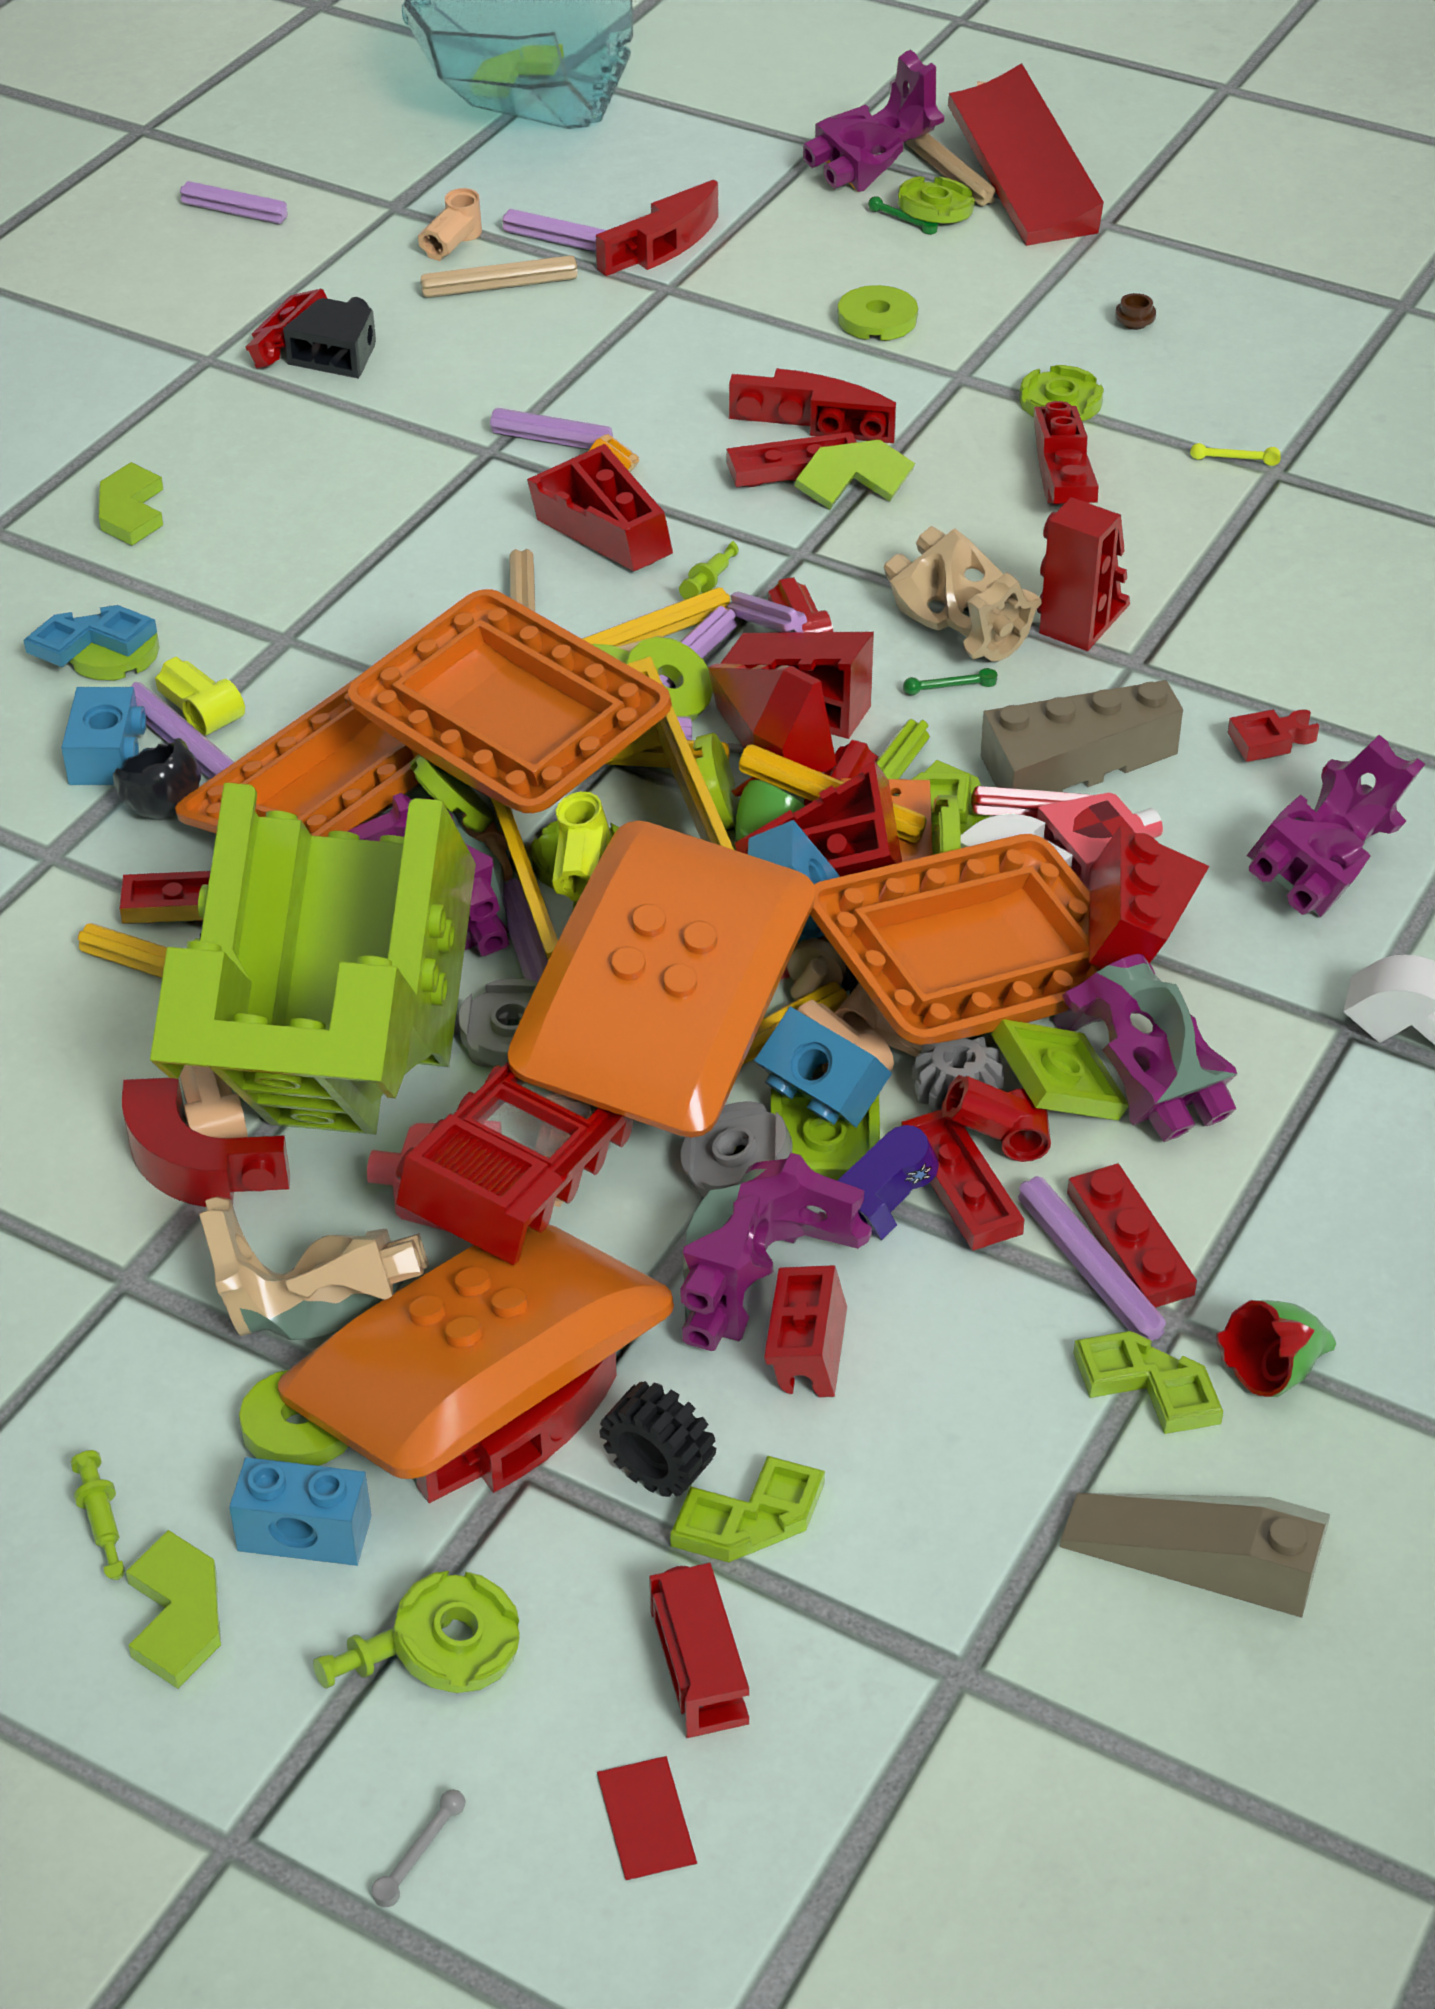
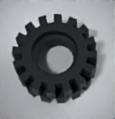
(658, 1439)

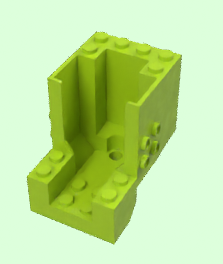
(319, 963)

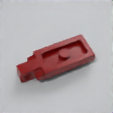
(270, 335)

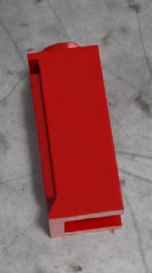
(699, 1649)

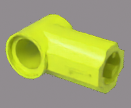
(204, 702)
(581, 842)

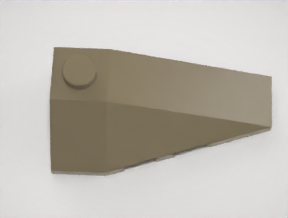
(1223, 1544)

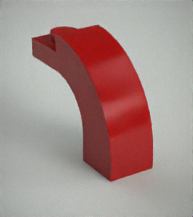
(190, 1163)

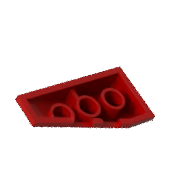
(775, 711)

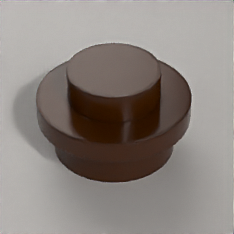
(1135, 311)

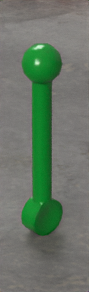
(876, 204)
(986, 677)

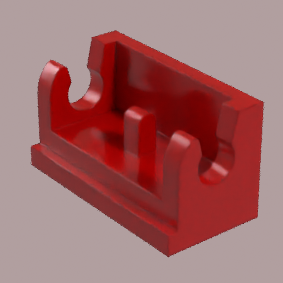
(807, 1327)

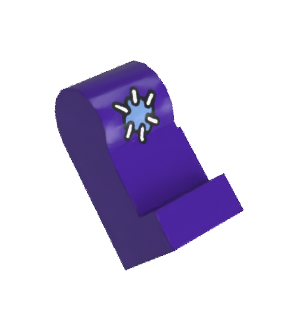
(889, 1174)

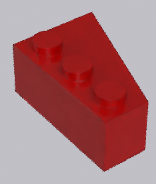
(602, 508)
(1081, 574)
(835, 658)
(848, 823)
(1137, 896)

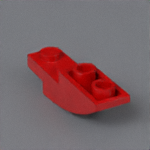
(661, 235)
(813, 401)
(1063, 454)
(527, 1438)

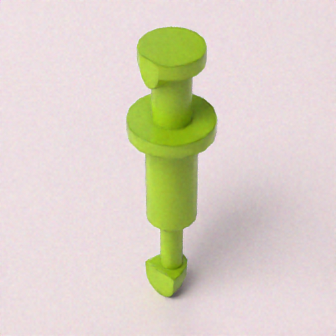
(705, 575)
(95, 1498)
(360, 1656)

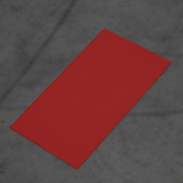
(646, 1818)

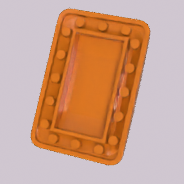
(508, 701)
(323, 768)
(962, 936)
(662, 978)
(471, 1349)

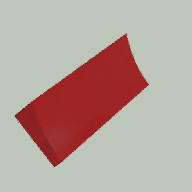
(1027, 158)

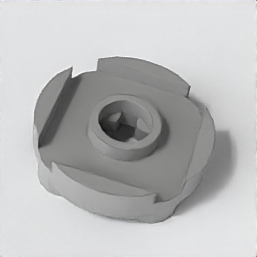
(486, 1019)
(746, 1123)

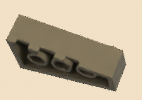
(1080, 736)

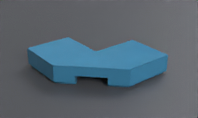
(65, 637)

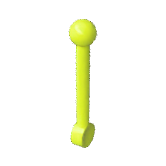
(1270, 456)

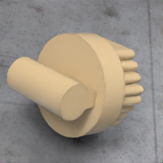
(814, 965)

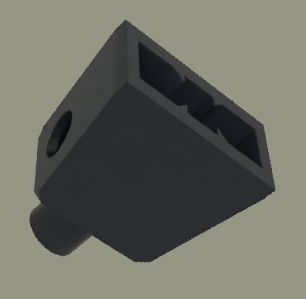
(332, 337)

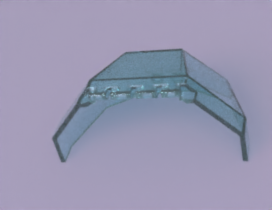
(510, 59)

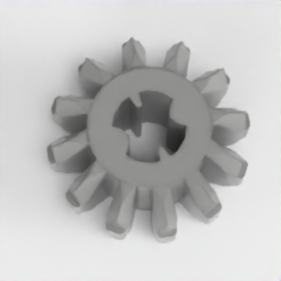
(944, 1061)

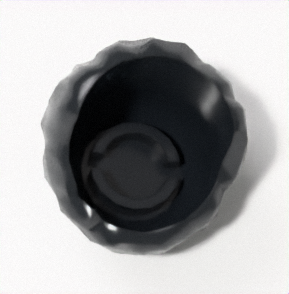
(157, 779)

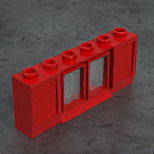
(505, 1161)

